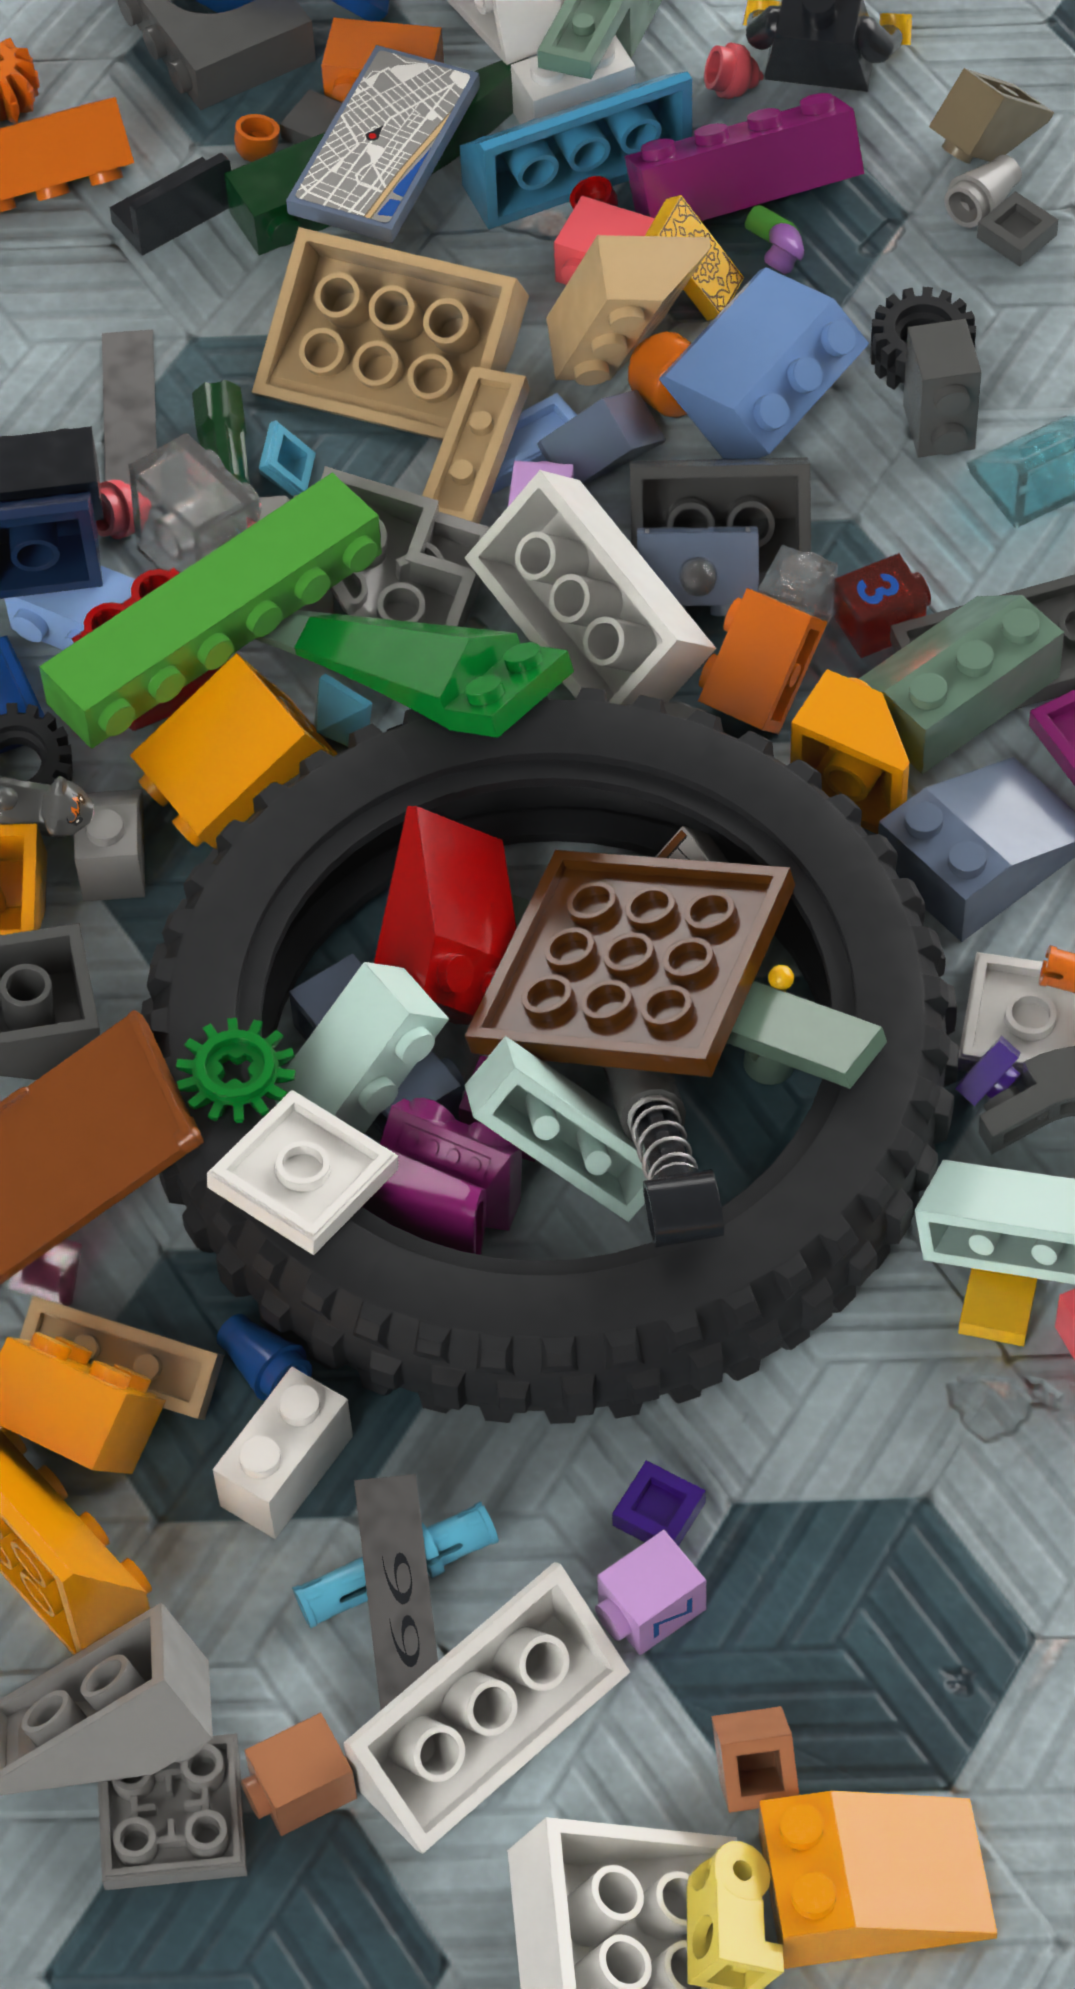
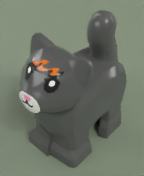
(55, 808)

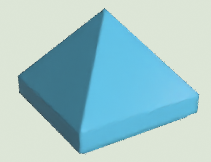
(286, 460)
(339, 710)

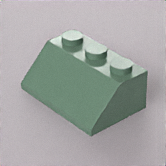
(967, 674)

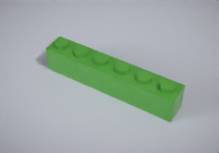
(211, 610)

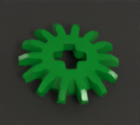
(237, 1047)

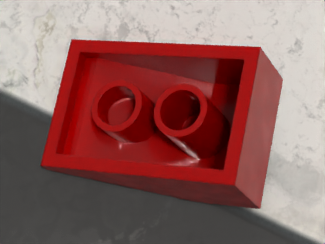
(447, 911)

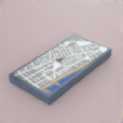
(383, 144)

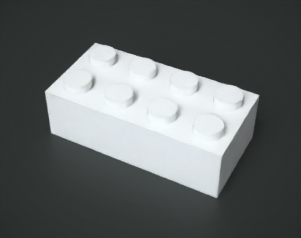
(588, 591)

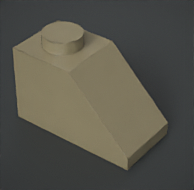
(987, 117)

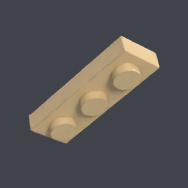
(476, 442)
(177, 1370)

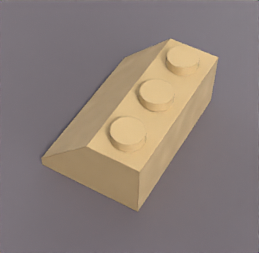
(618, 301)

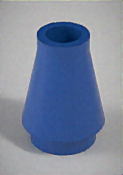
(260, 1354)

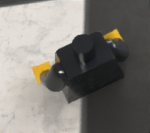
(823, 40)

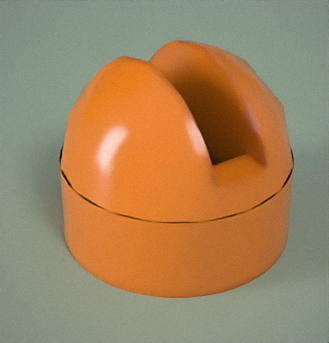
(256, 136)

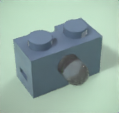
(703, 563)

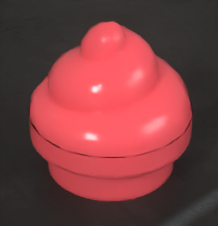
(731, 71)
(117, 510)

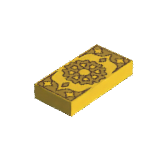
(717, 276)

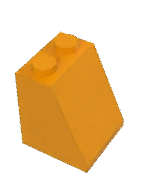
(225, 750)

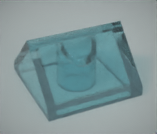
(1030, 472)

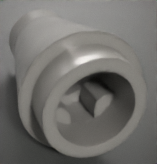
(981, 190)

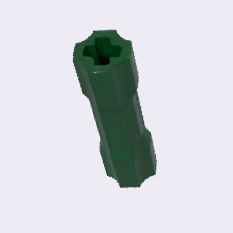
(222, 424)

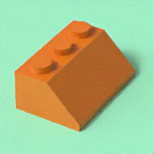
(60, 149)

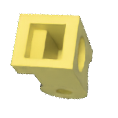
(728, 1922)

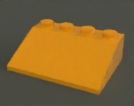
(60, 1557)

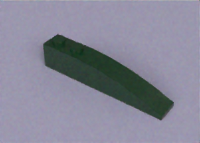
(260, 188)

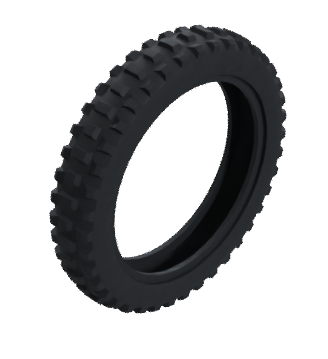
(619, 1321)

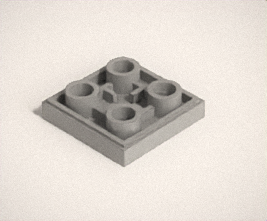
(175, 1822)

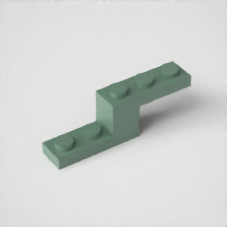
(586, 30)

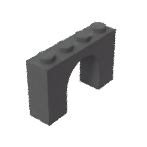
(224, 51)

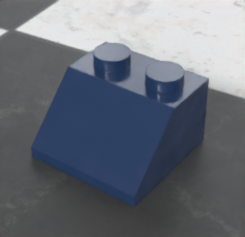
(48, 545)

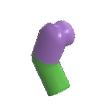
(781, 233)

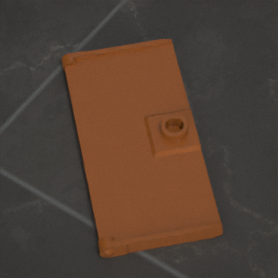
(86, 1139)

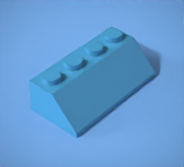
(546, 157)

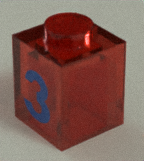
(875, 599)

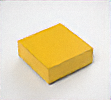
(997, 1306)

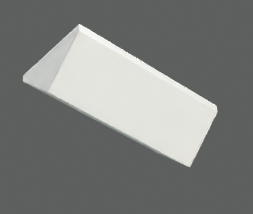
(484, 1709)

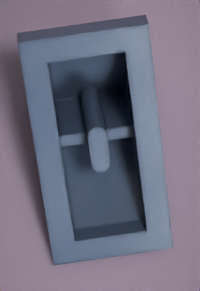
(604, 436)

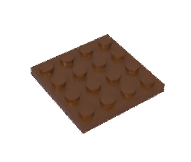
(633, 961)

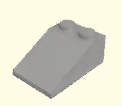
(109, 1710)

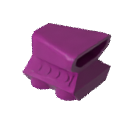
(448, 1177)

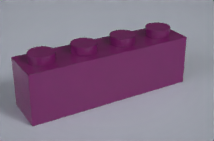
(749, 161)

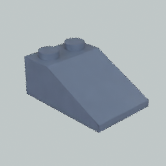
(980, 842)

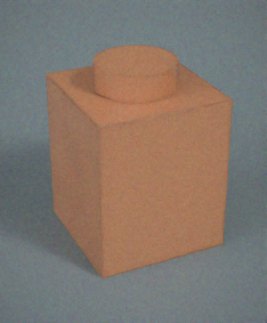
(754, 1757)
(298, 1775)

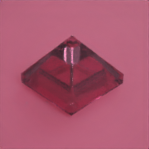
(51, 1275)

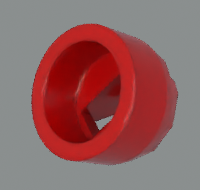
(594, 188)

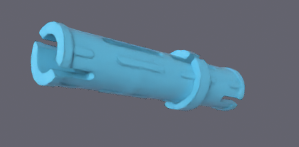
(443, 1544)

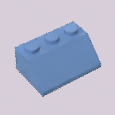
(763, 364)

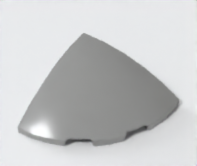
(421, 560)

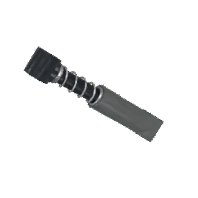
(677, 1196)

